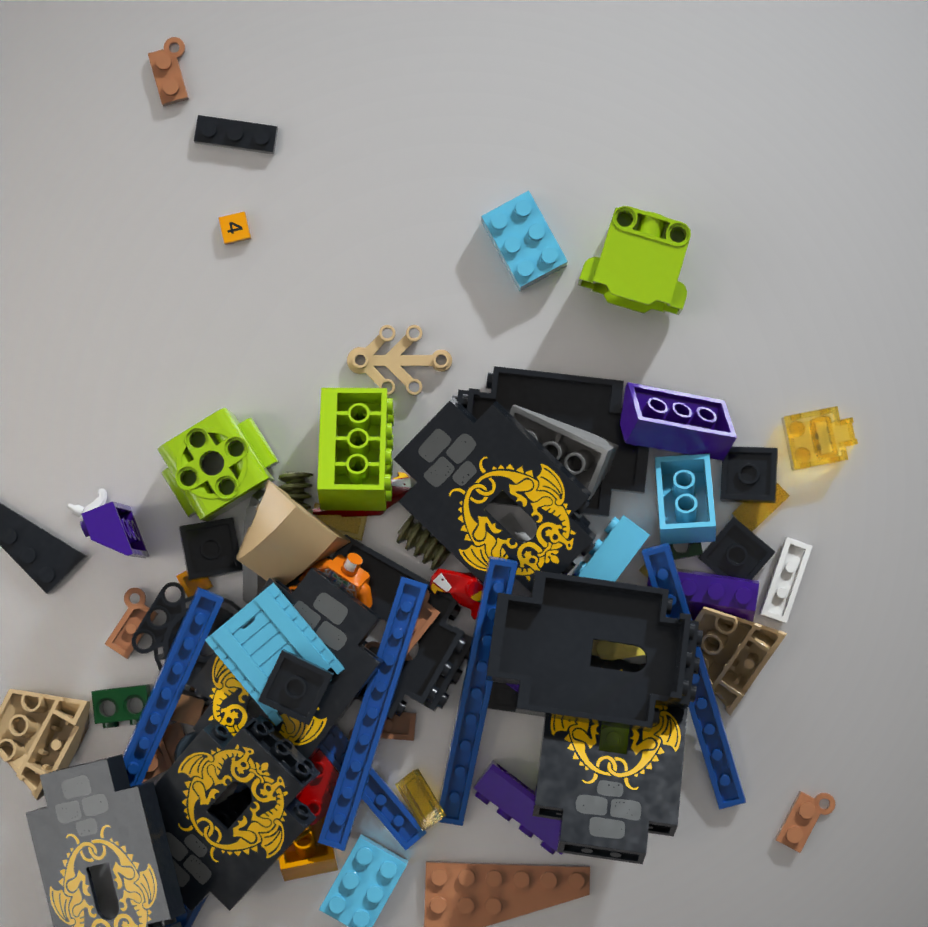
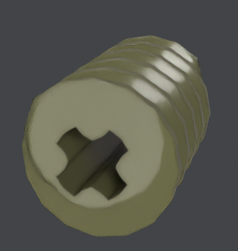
(295, 486)
(423, 543)

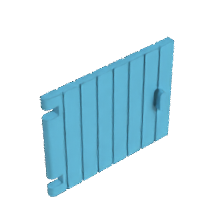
(268, 628)

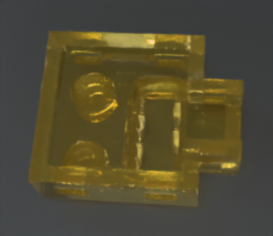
(817, 438)

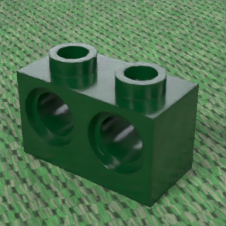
(121, 698)

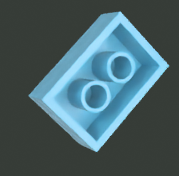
(524, 240)
(685, 499)
(614, 552)
(364, 884)

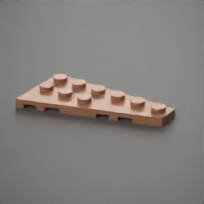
(495, 892)

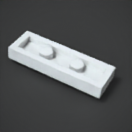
(786, 580)

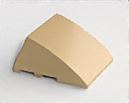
(286, 538)
(734, 653)
(40, 734)

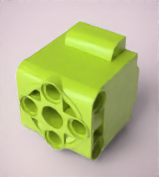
(640, 262)
(244, 470)

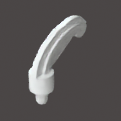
(101, 500)

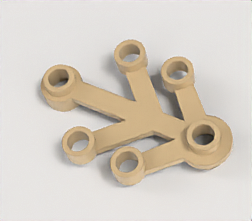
(394, 360)

